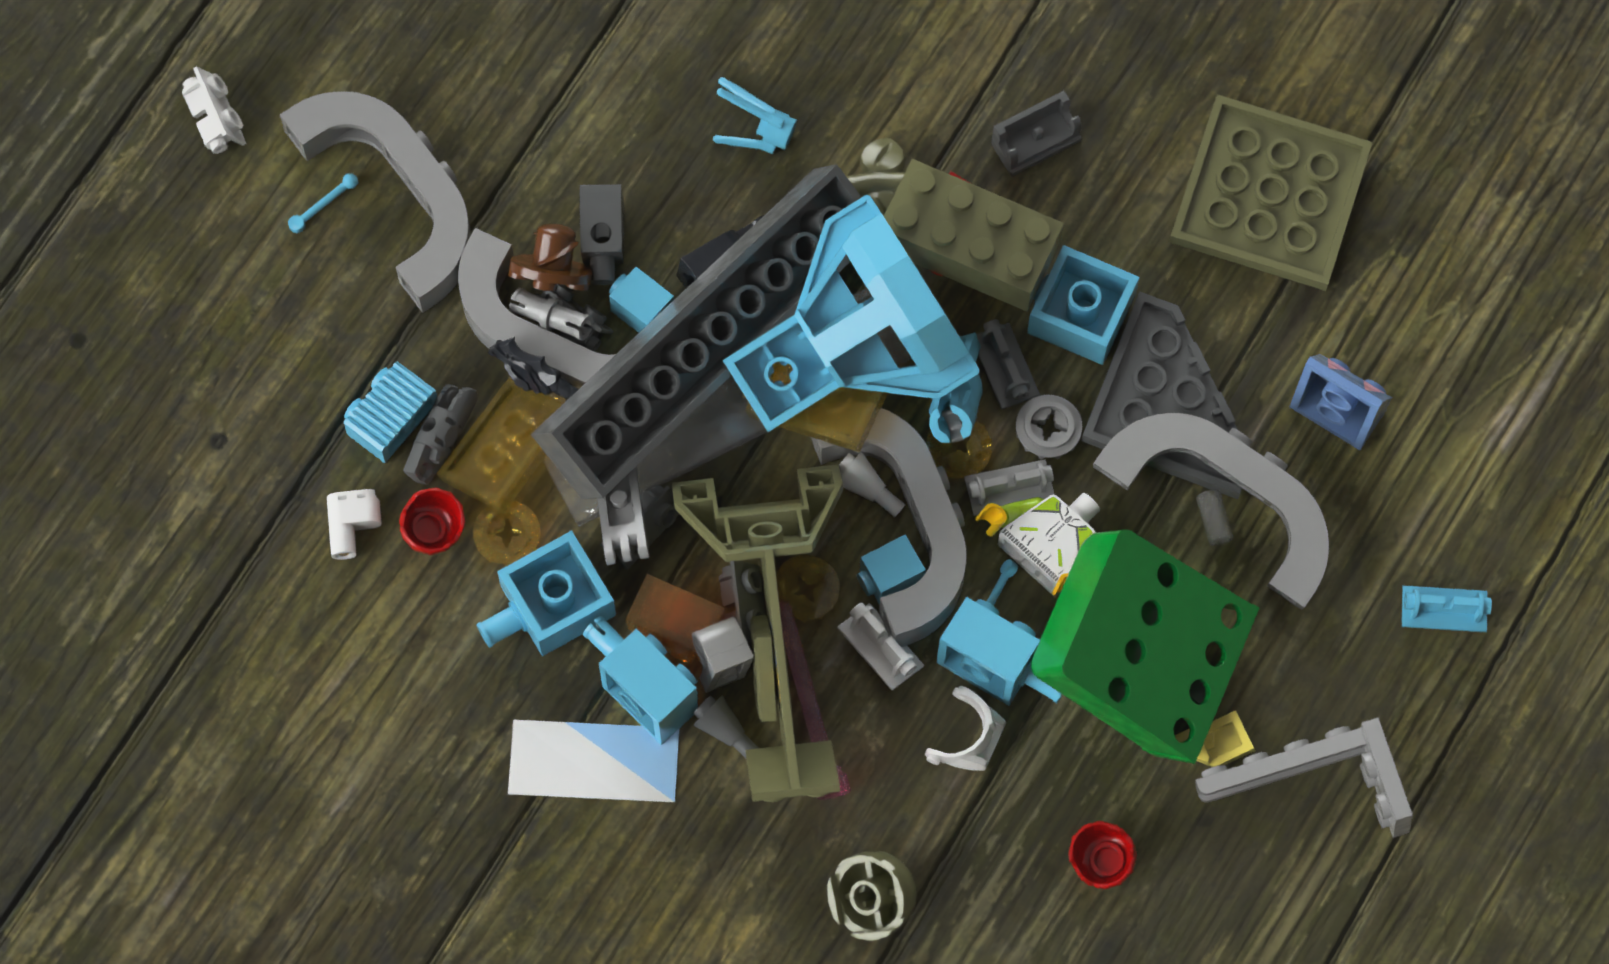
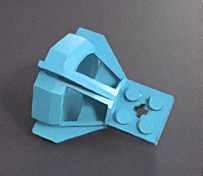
(836, 339)

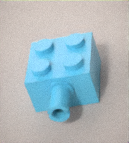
(1082, 304)
(550, 596)
(991, 652)
(644, 679)

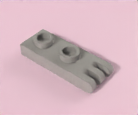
(623, 520)

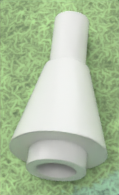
(863, 480)

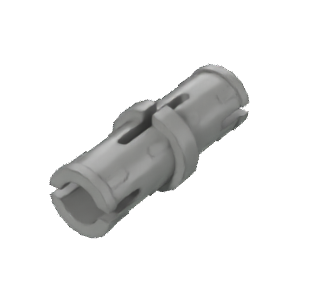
(551, 314)

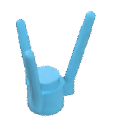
(774, 125)

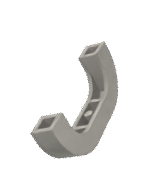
(362, 118)
(480, 276)
(1257, 474)
(929, 602)

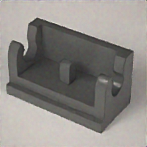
(1036, 134)

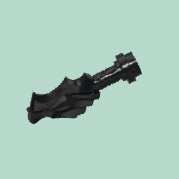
(530, 371)

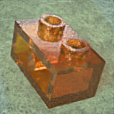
(672, 616)

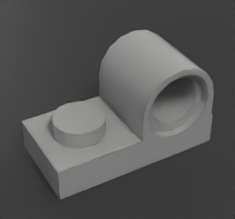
(722, 653)

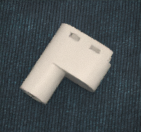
(348, 513)

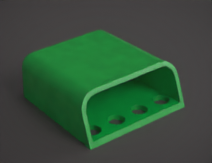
(1136, 638)

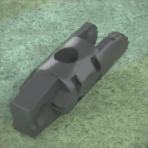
(439, 432)

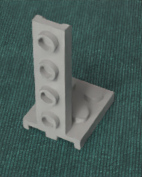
(1300, 756)

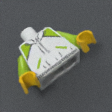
(1042, 534)

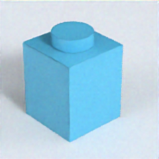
(638, 299)
(890, 568)

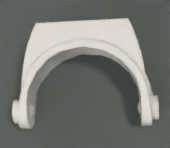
(979, 754)

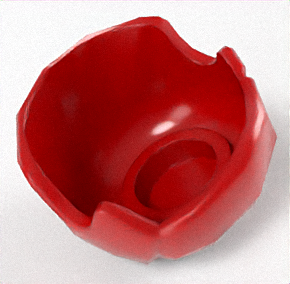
(432, 521)
(1102, 855)

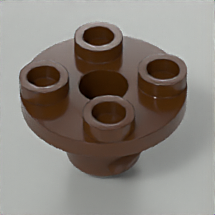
(552, 261)

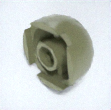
(872, 894)

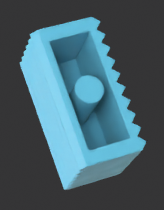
(389, 411)

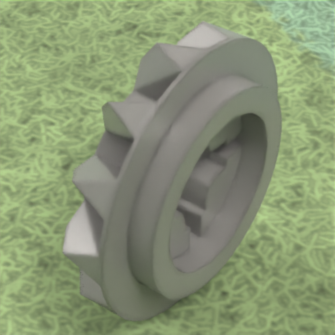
(1037, 412)

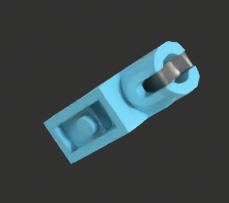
(956, 412)

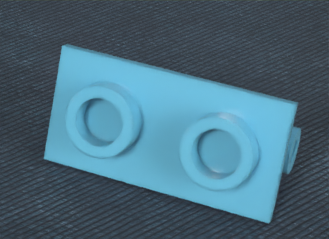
(1445, 608)

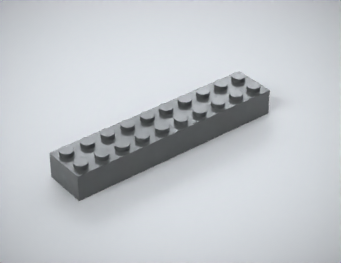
(681, 352)

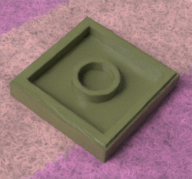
(763, 668)

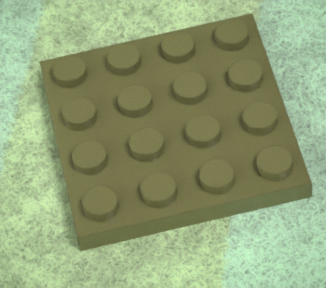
(1271, 192)

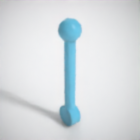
(297, 223)
(1007, 569)

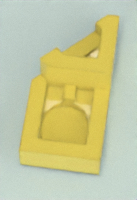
(1224, 742)

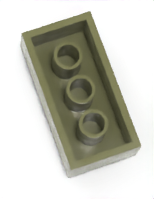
(973, 234)

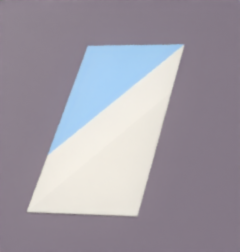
(592, 761)

